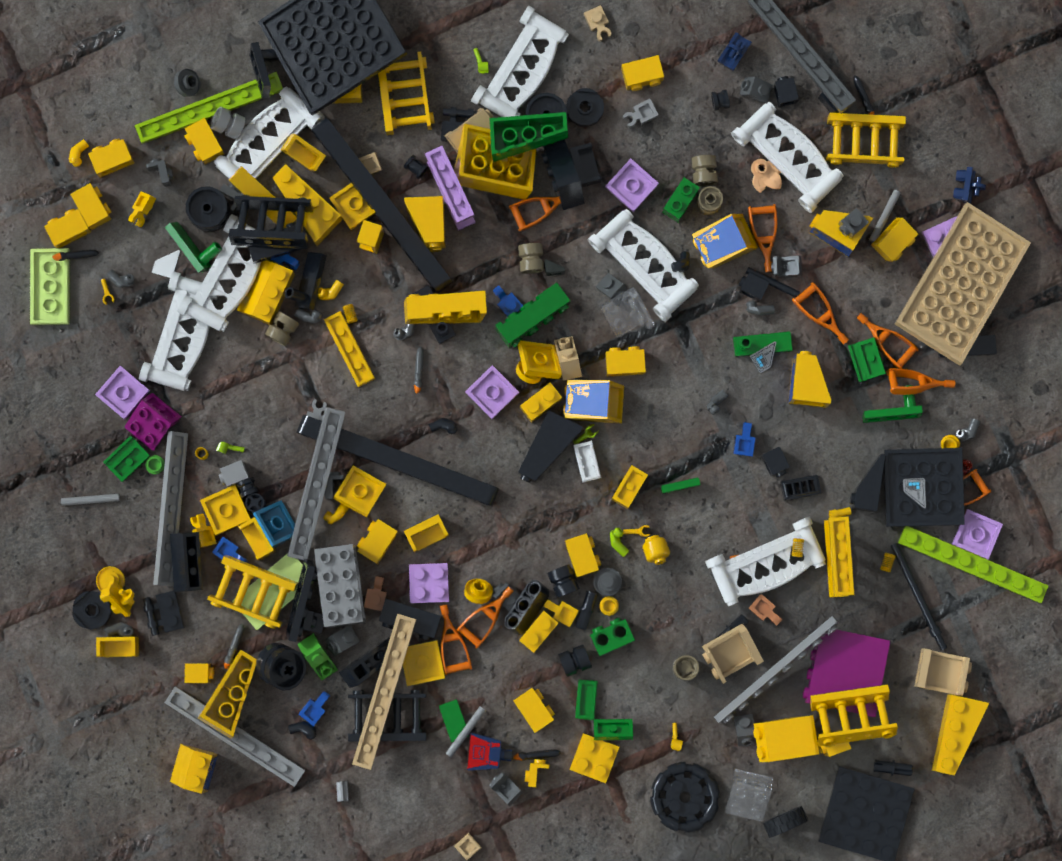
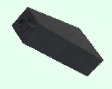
(550, 442)

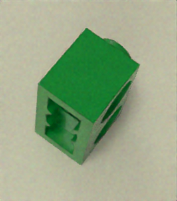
(680, 200)
(613, 641)

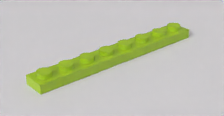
(205, 108)
(973, 564)

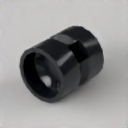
(563, 581)
(575, 660)

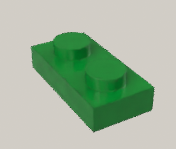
(613, 729)

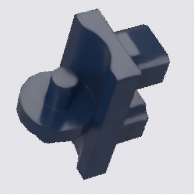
(734, 51)
(968, 177)

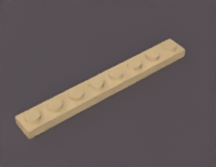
(384, 691)

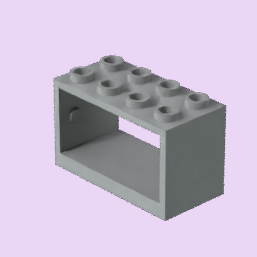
(340, 586)

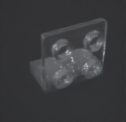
(626, 312)
(749, 795)

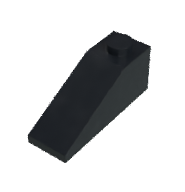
(868, 490)
(365, 665)

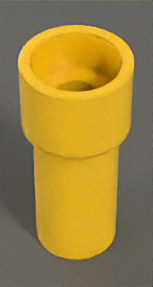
(840, 512)

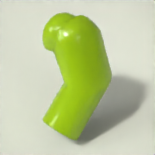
(616, 542)

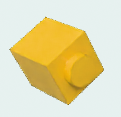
(198, 673)

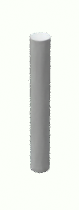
(885, 215)
(90, 499)
(465, 732)

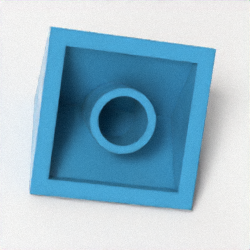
(275, 523)

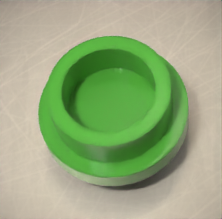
(155, 464)

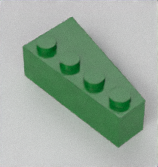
(525, 133)
(533, 315)

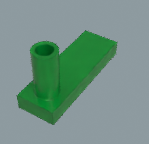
(197, 259)
(751, 344)
(910, 411)

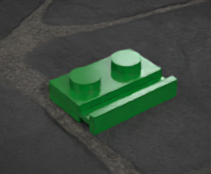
(867, 359)
(126, 459)

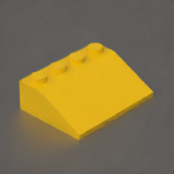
(478, 171)

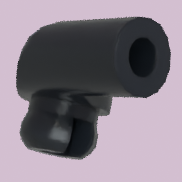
(682, 264)
(443, 423)
(304, 727)

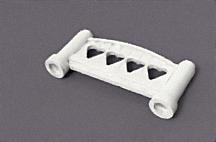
(535, 29)
(262, 159)
(813, 188)
(611, 238)
(202, 306)
(161, 369)
(727, 571)

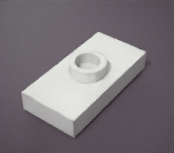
(587, 461)

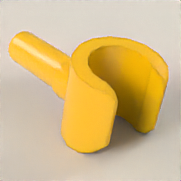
(106, 292)
(636, 531)
(675, 744)

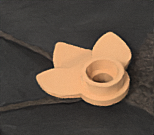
(768, 177)

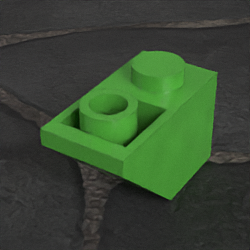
(317, 656)

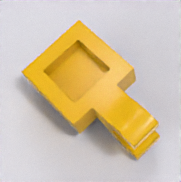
(142, 206)
(206, 533)
(563, 613)

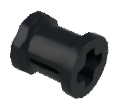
(416, 166)

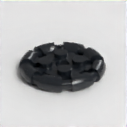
(691, 807)

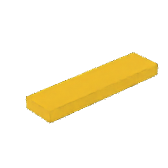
(250, 186)
(349, 349)

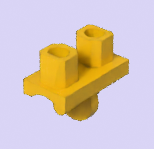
(120, 600)

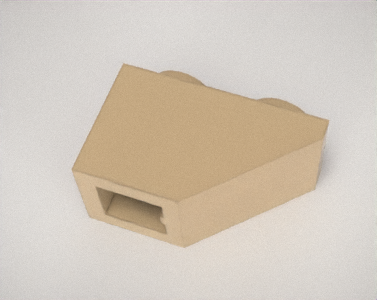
(568, 358)

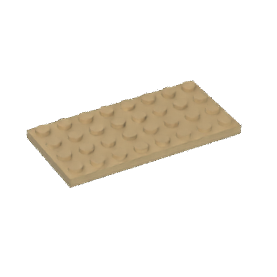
(962, 283)

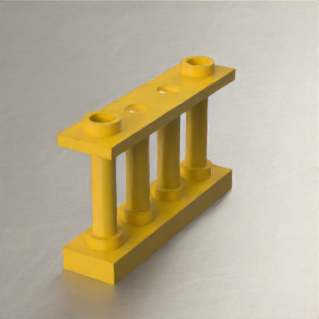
(389, 104)
(875, 123)
(838, 557)
(267, 579)
(856, 697)

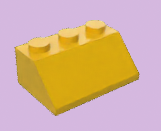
(267, 292)

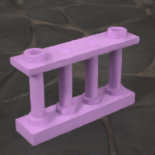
(450, 188)

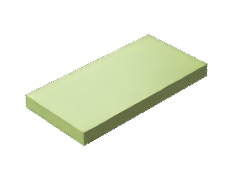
(49, 288)
(286, 567)

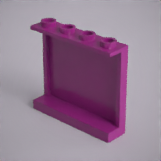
(847, 663)

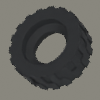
(785, 821)

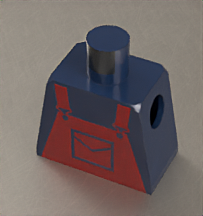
(486, 753)

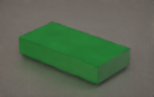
(677, 486)
(586, 699)
(452, 718)

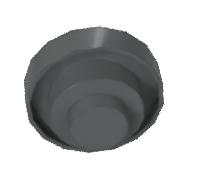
(187, 82)
(607, 582)

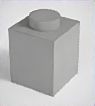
(233, 473)

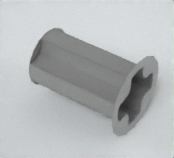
(342, 791)

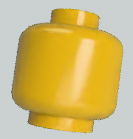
(656, 549)

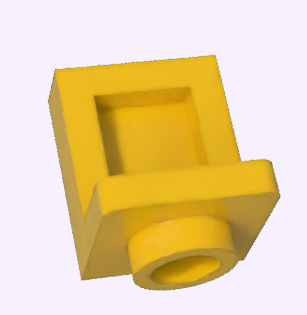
(531, 775)

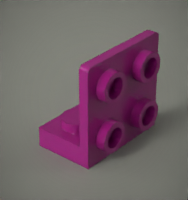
(152, 421)

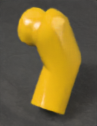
(74, 156)
(330, 293)
(338, 514)

